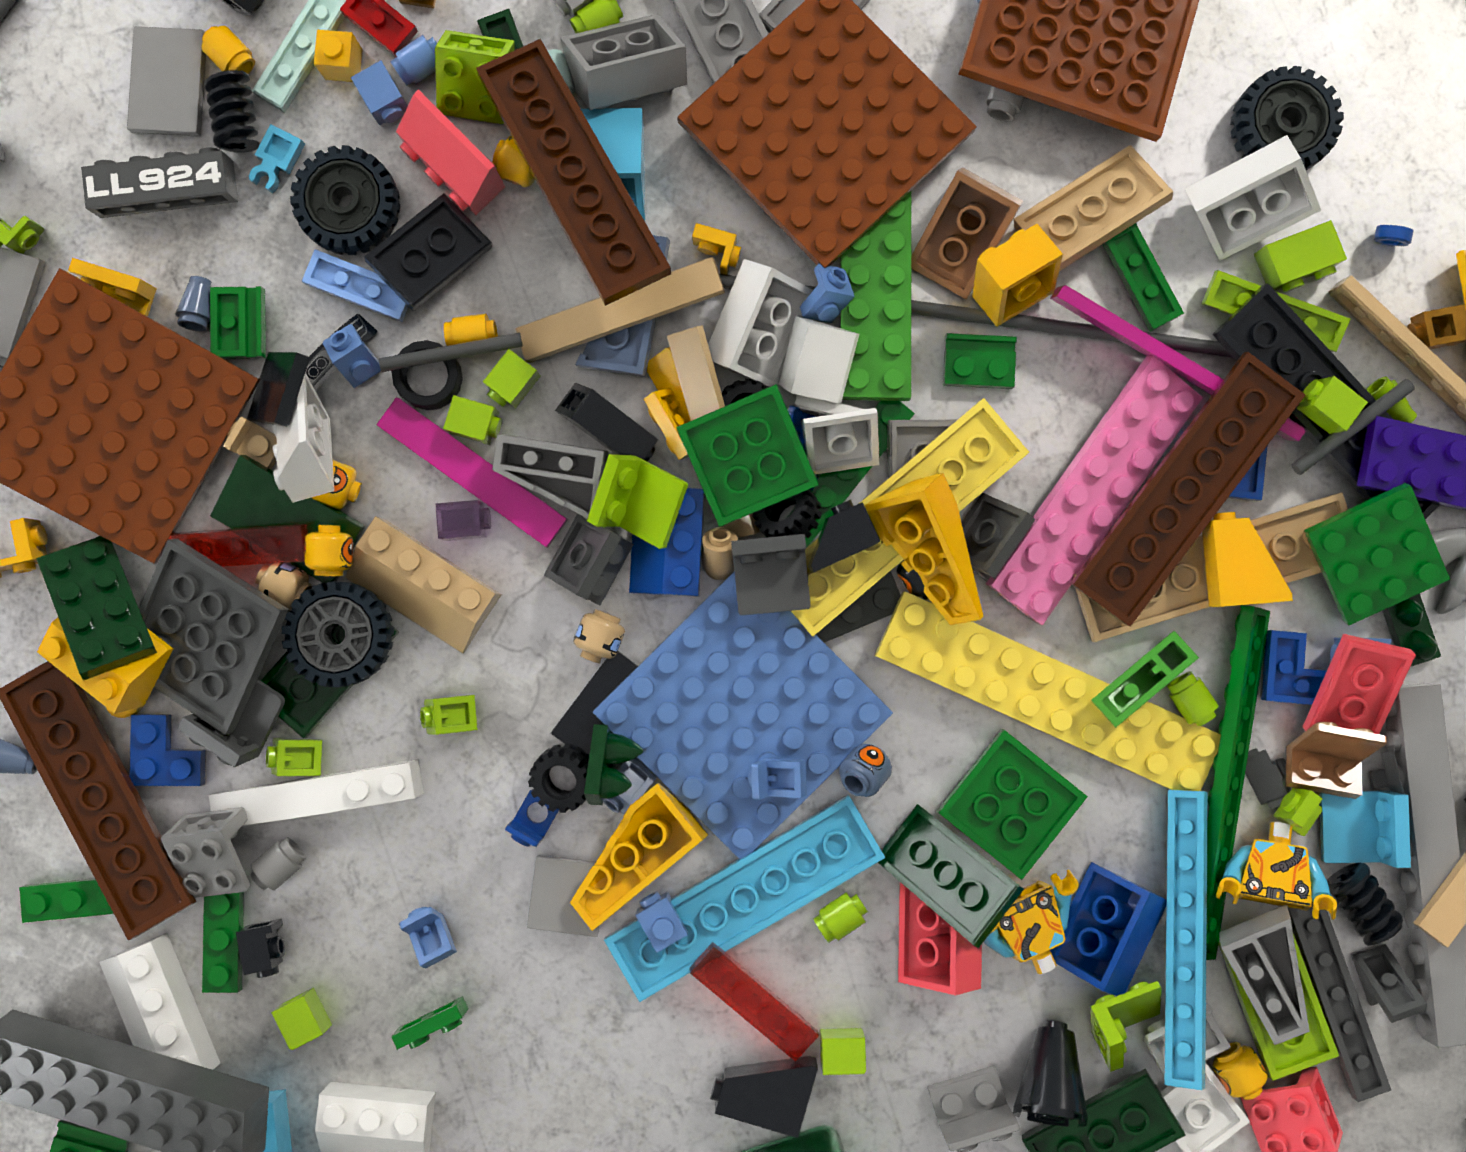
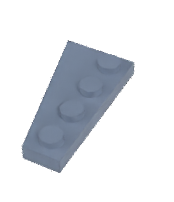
(624, 350)

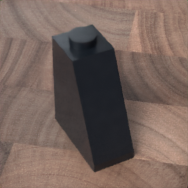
(606, 423)
(767, 1093)

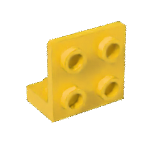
(120, 286)

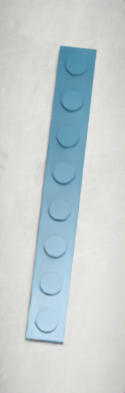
(1186, 940)

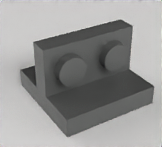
(993, 533)
(588, 560)

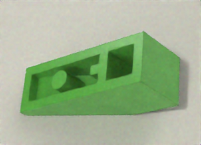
(1144, 679)

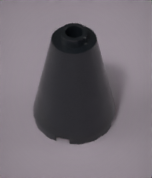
(1052, 1079)

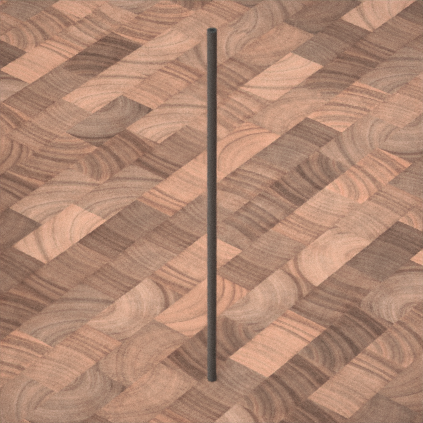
(1043, 324)

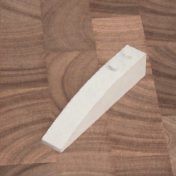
(324, 793)

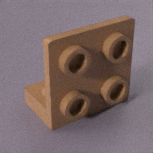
(1330, 759)

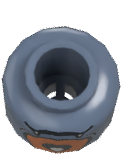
(865, 770)

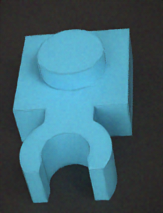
(278, 153)

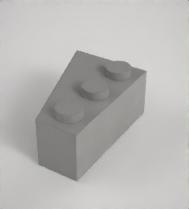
(552, 469)
(1268, 970)

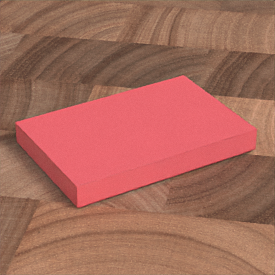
(1360, 684)

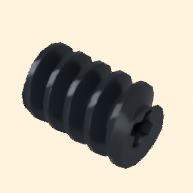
(228, 111)
(1368, 903)

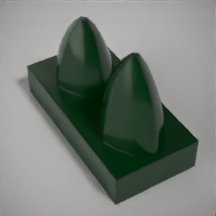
(1412, 629)
(604, 750)

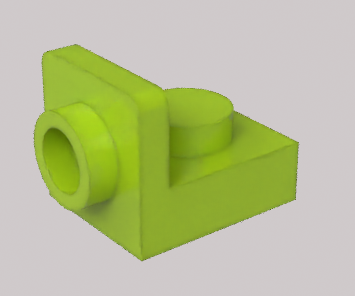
(449, 715)
(294, 757)

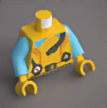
(1277, 874)
(1035, 923)

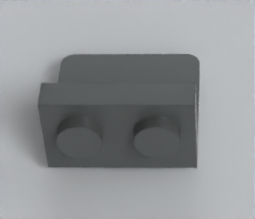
(249, 734)

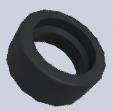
(430, 402)

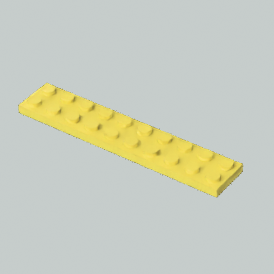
(1045, 695)

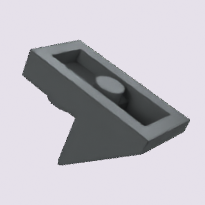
(1387, 984)

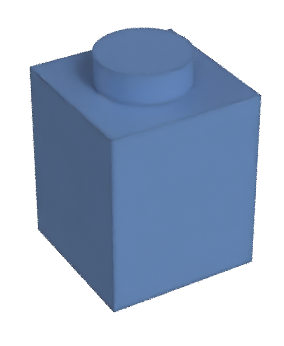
(380, 93)

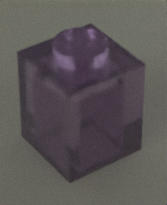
(462, 520)

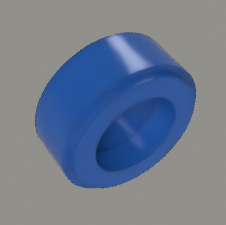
(1393, 235)

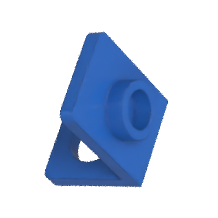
(524, 829)

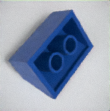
(679, 564)
(1108, 929)

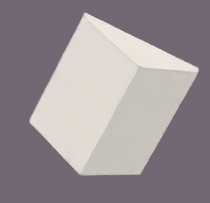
(818, 360)
(842, 440)

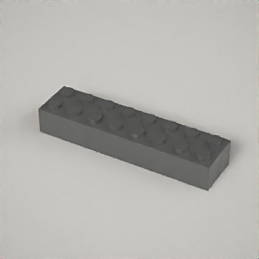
(127, 1089)

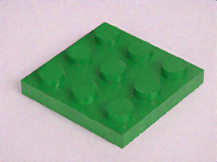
(747, 455)
(1377, 554)
(1012, 804)

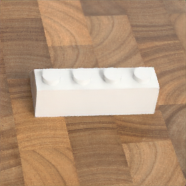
(159, 1003)

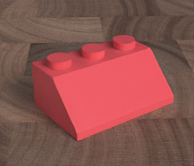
(448, 155)
(933, 951)

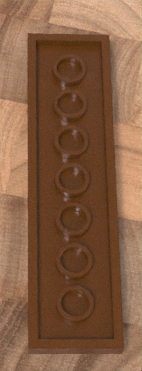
(573, 172)
(1187, 488)
(96, 798)

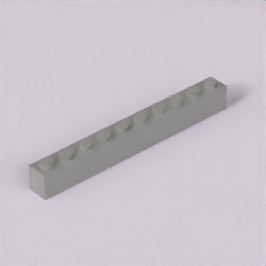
(1423, 762)

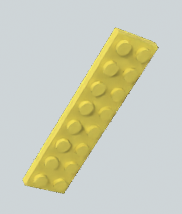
(970, 455)

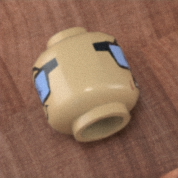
(282, 582)
(599, 636)

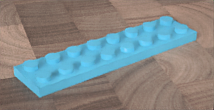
(751, 894)

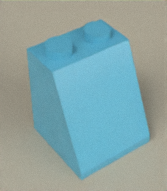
(622, 139)

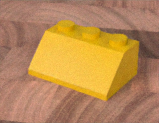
(115, 689)

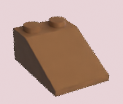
(964, 225)

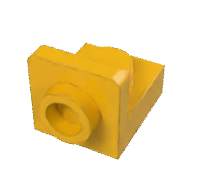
(713, 240)

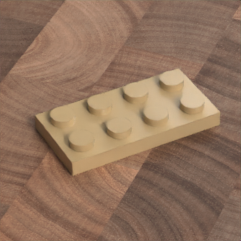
(1098, 205)

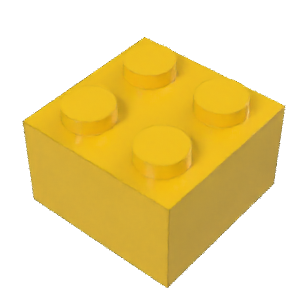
(1016, 274)

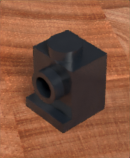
(261, 948)

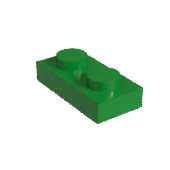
(418, 1030)

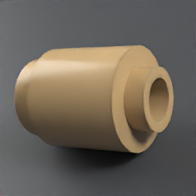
(717, 552)

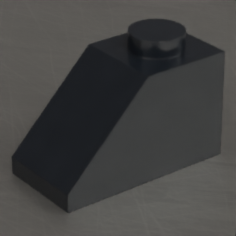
(843, 535)

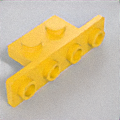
(667, 404)

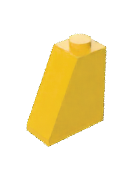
(1239, 564)

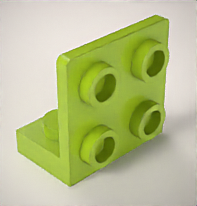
(457, 82)
(638, 499)
(1114, 1014)

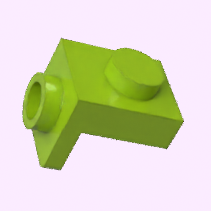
(22, 236)
(1299, 809)

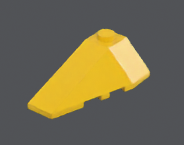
(928, 534)
(645, 844)

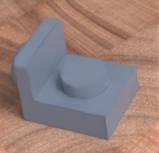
(641, 780)

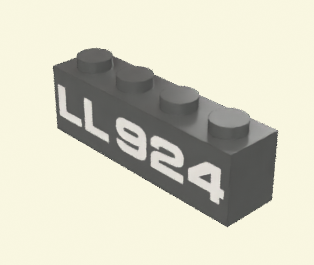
(159, 183)

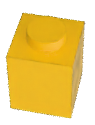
(337, 55)

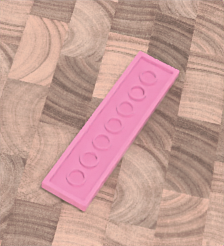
(1096, 489)

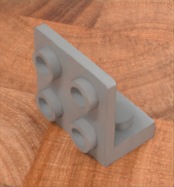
(204, 852)
(972, 1109)

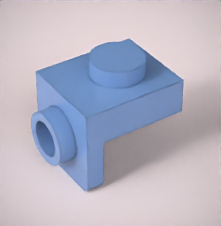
(829, 296)
(351, 356)
(778, 778)
(660, 920)
(428, 935)

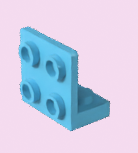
(1366, 828)

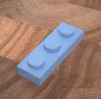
(353, 285)

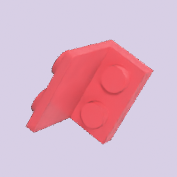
(1295, 1117)

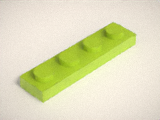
(1230, 292)

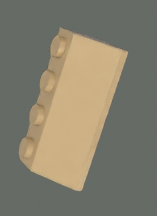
(421, 584)

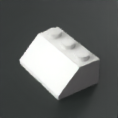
(1253, 198)
(757, 322)
(304, 448)
(374, 1119)

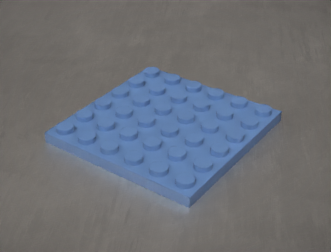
(735, 694)

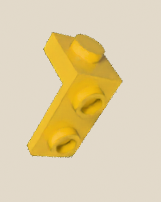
(29, 544)

